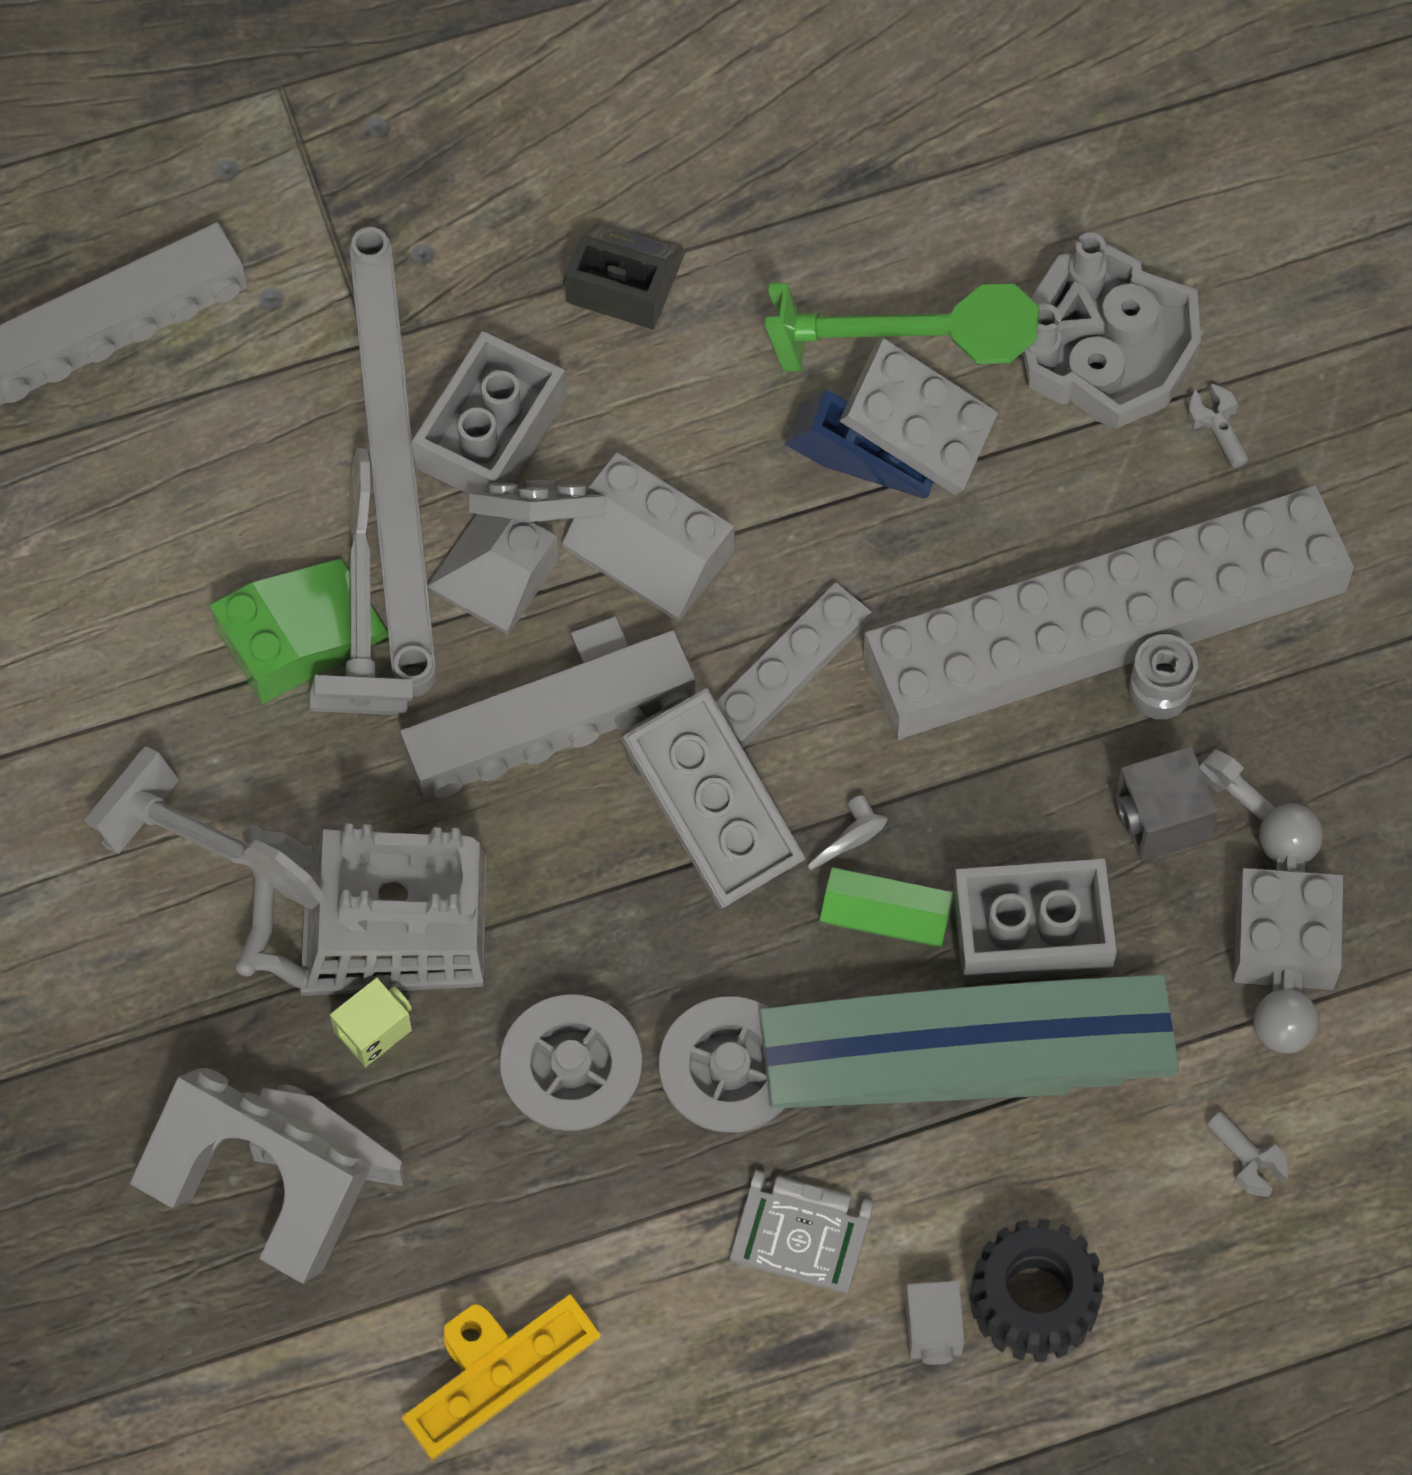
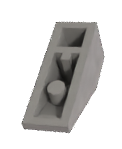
(328, 1125)

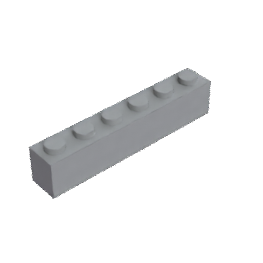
(117, 311)
(547, 716)

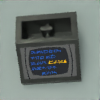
(622, 274)

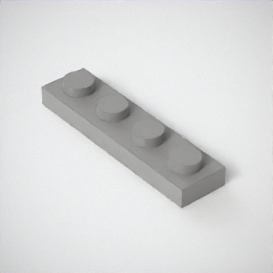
(792, 662)

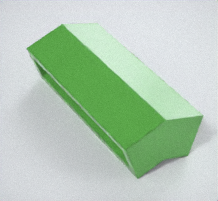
(886, 907)

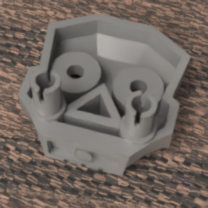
(1140, 353)

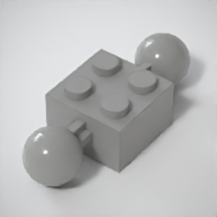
(1288, 929)

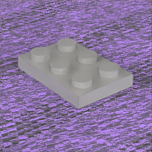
(918, 416)

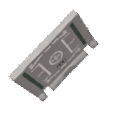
(801, 1233)

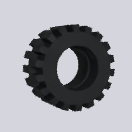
(1046, 1251)

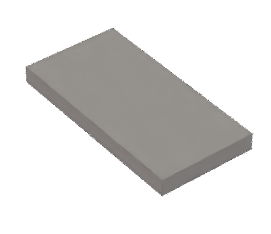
(713, 798)

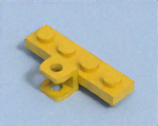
(495, 1370)

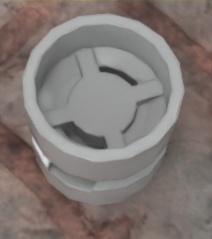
(1163, 676)

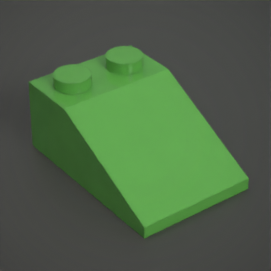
(290, 627)

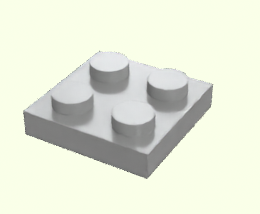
(537, 501)

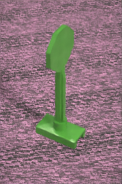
(987, 325)

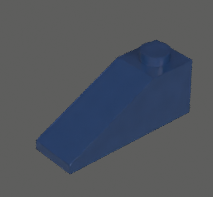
(834, 445)

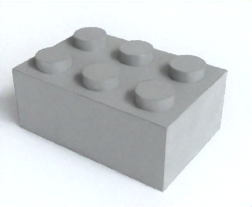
(489, 416)
(1034, 921)

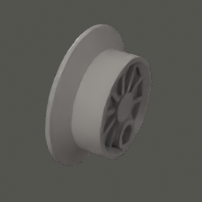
(571, 1062)
(717, 1065)

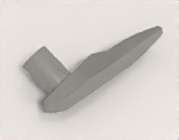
(859, 832)

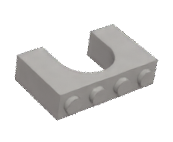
(317, 1175)

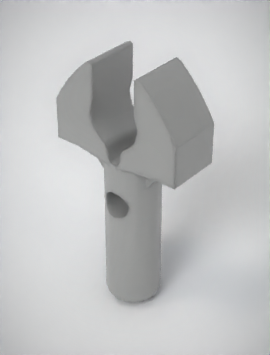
(1218, 422)
(1223, 773)
(1250, 1156)

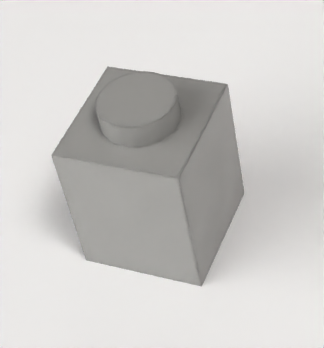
(934, 1321)

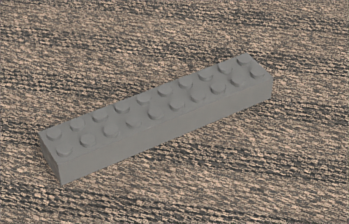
(1104, 609)

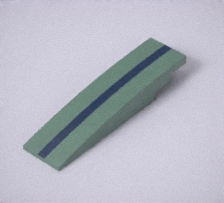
(969, 1042)

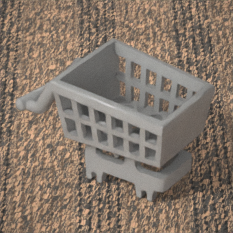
(439, 917)

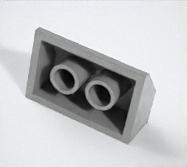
(651, 538)

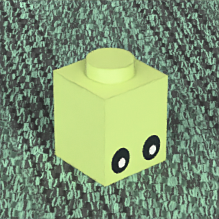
(372, 1021)

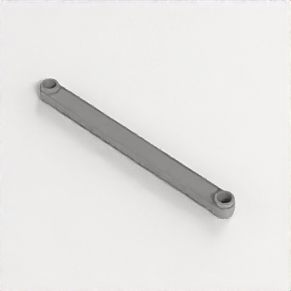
(392, 459)

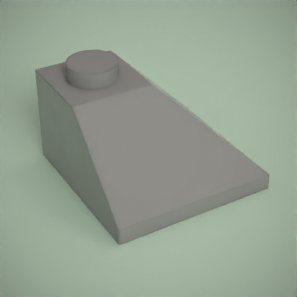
(496, 569)

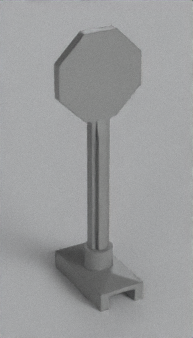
(360, 689)
(139, 799)

